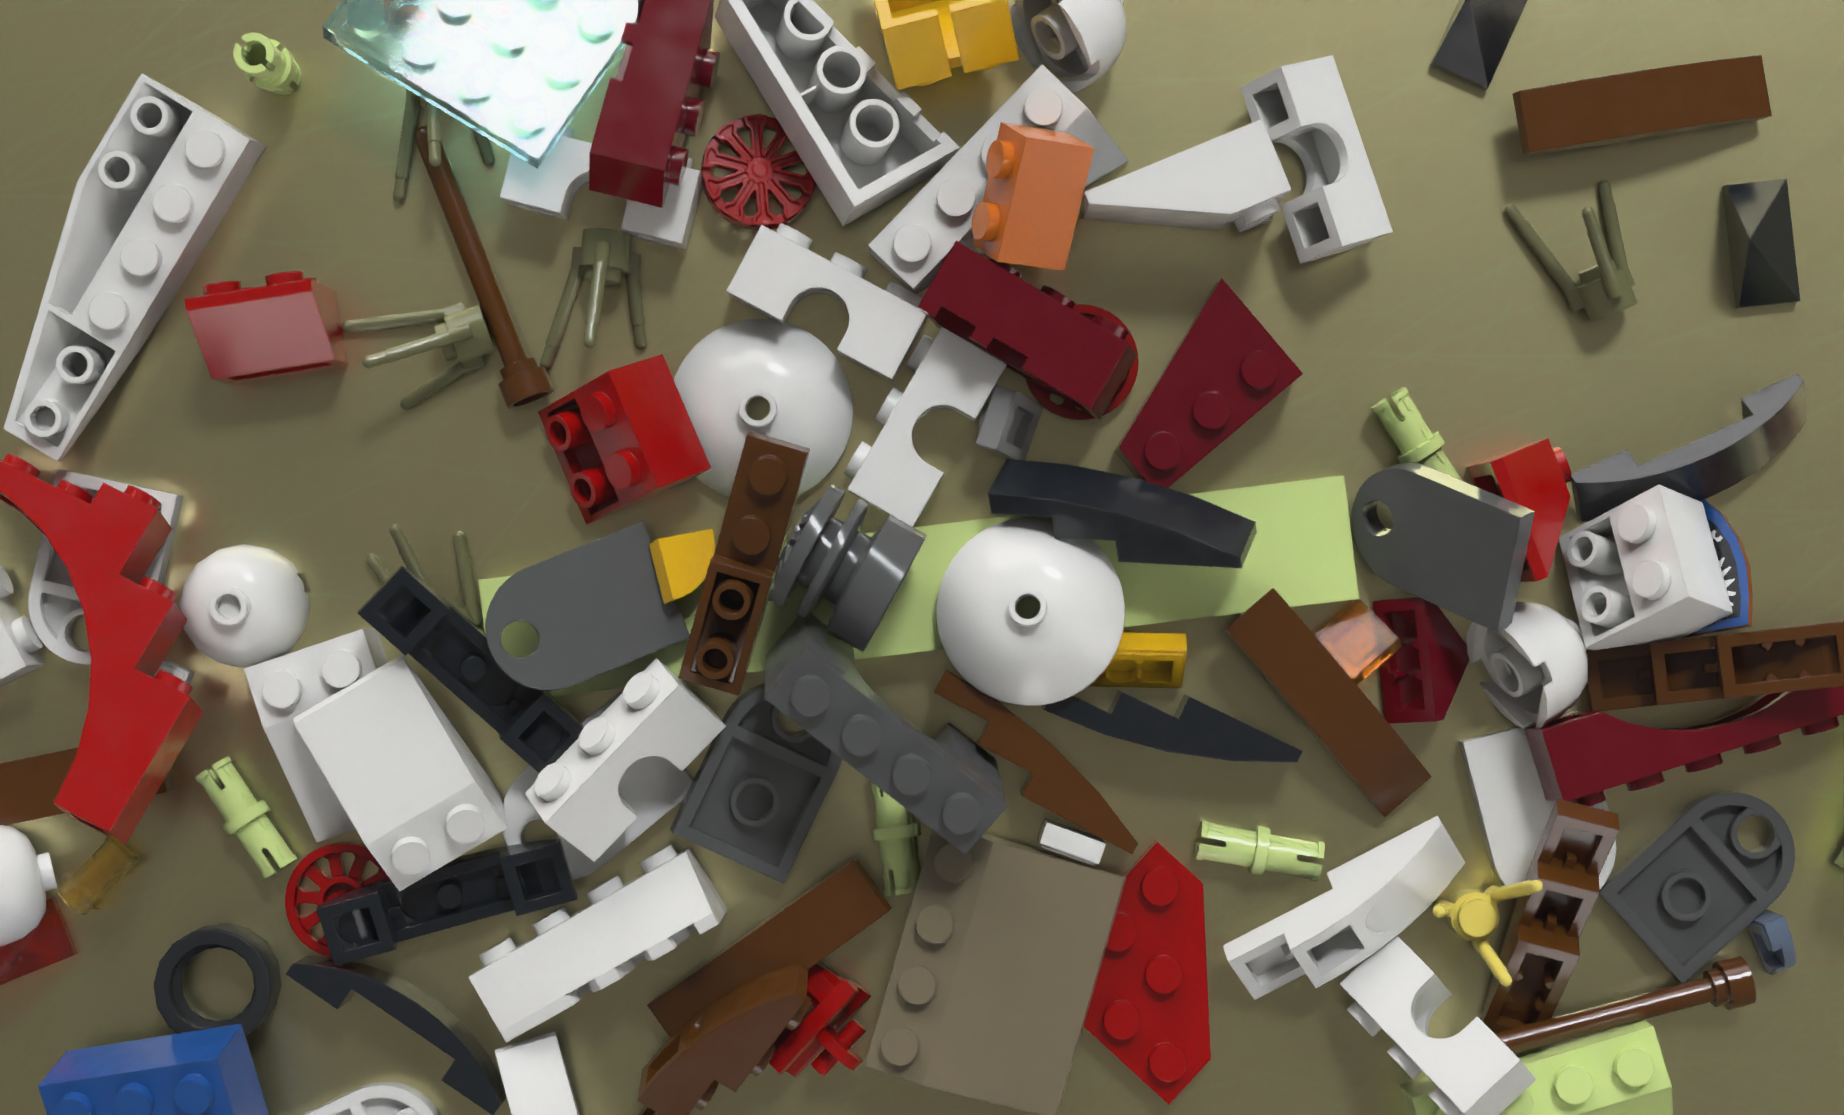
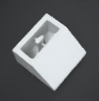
(1645, 571)

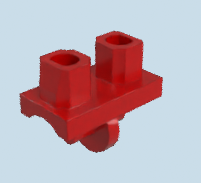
(835, 1004)

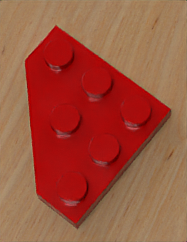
(1154, 976)

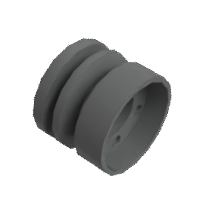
(845, 566)

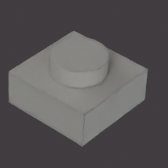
(1008, 423)

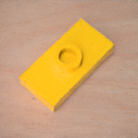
(1146, 661)

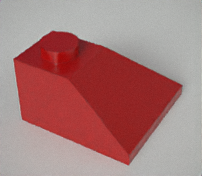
(1537, 480)

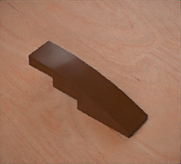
(1641, 104)
(1717, 667)
(1328, 702)
(1052, 777)
(1547, 925)
(796, 933)

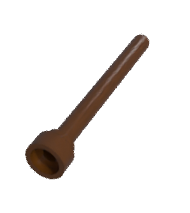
(521, 376)
(1724, 985)

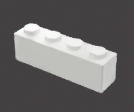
(943, 210)
(598, 942)

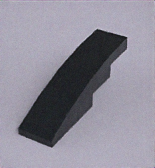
(1141, 517)
(1191, 731)

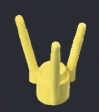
(1477, 917)

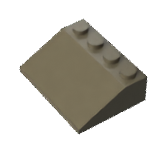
(995, 973)

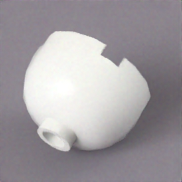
(1072, 36)
(244, 605)
(1533, 664)
(22, 885)

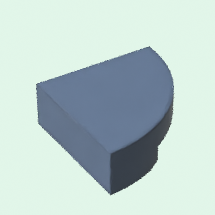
(1773, 941)

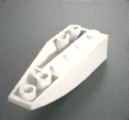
(124, 254)

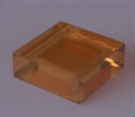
(1358, 640)

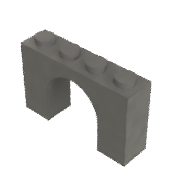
(940, 781)

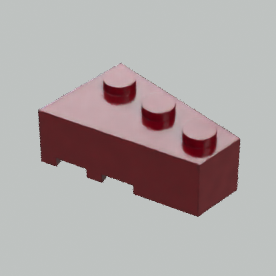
(654, 101)
(1029, 329)
(1207, 391)

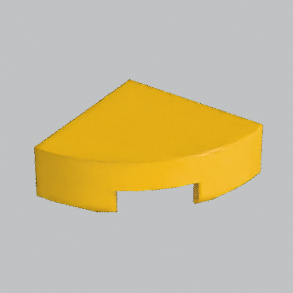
(682, 562)

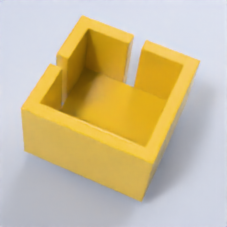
(939, 35)

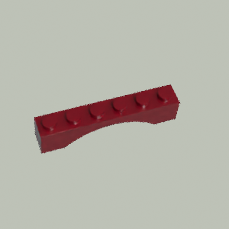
(1595, 751)

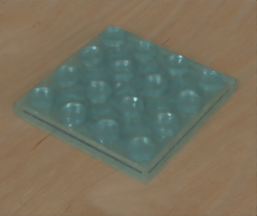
(492, 64)

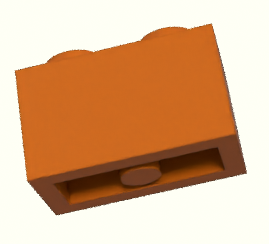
(1031, 196)

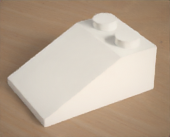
(1204, 187)
(295, 684)
(402, 772)

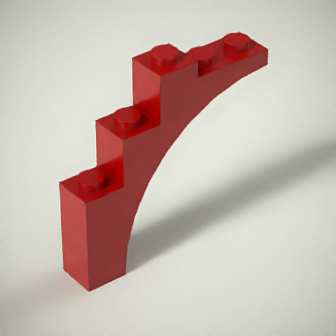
(131, 623)

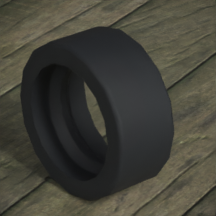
(245, 943)

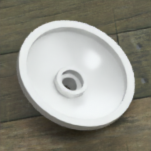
(769, 361)
(1041, 656)

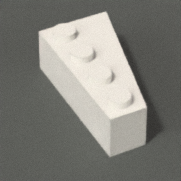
(834, 106)

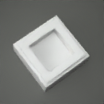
(1071, 842)

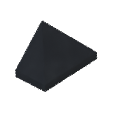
(1477, 39)
(1761, 243)

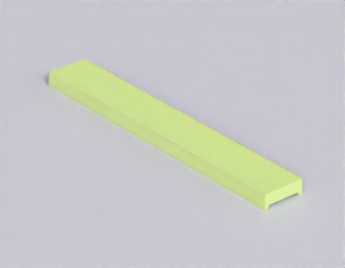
(1298, 550)

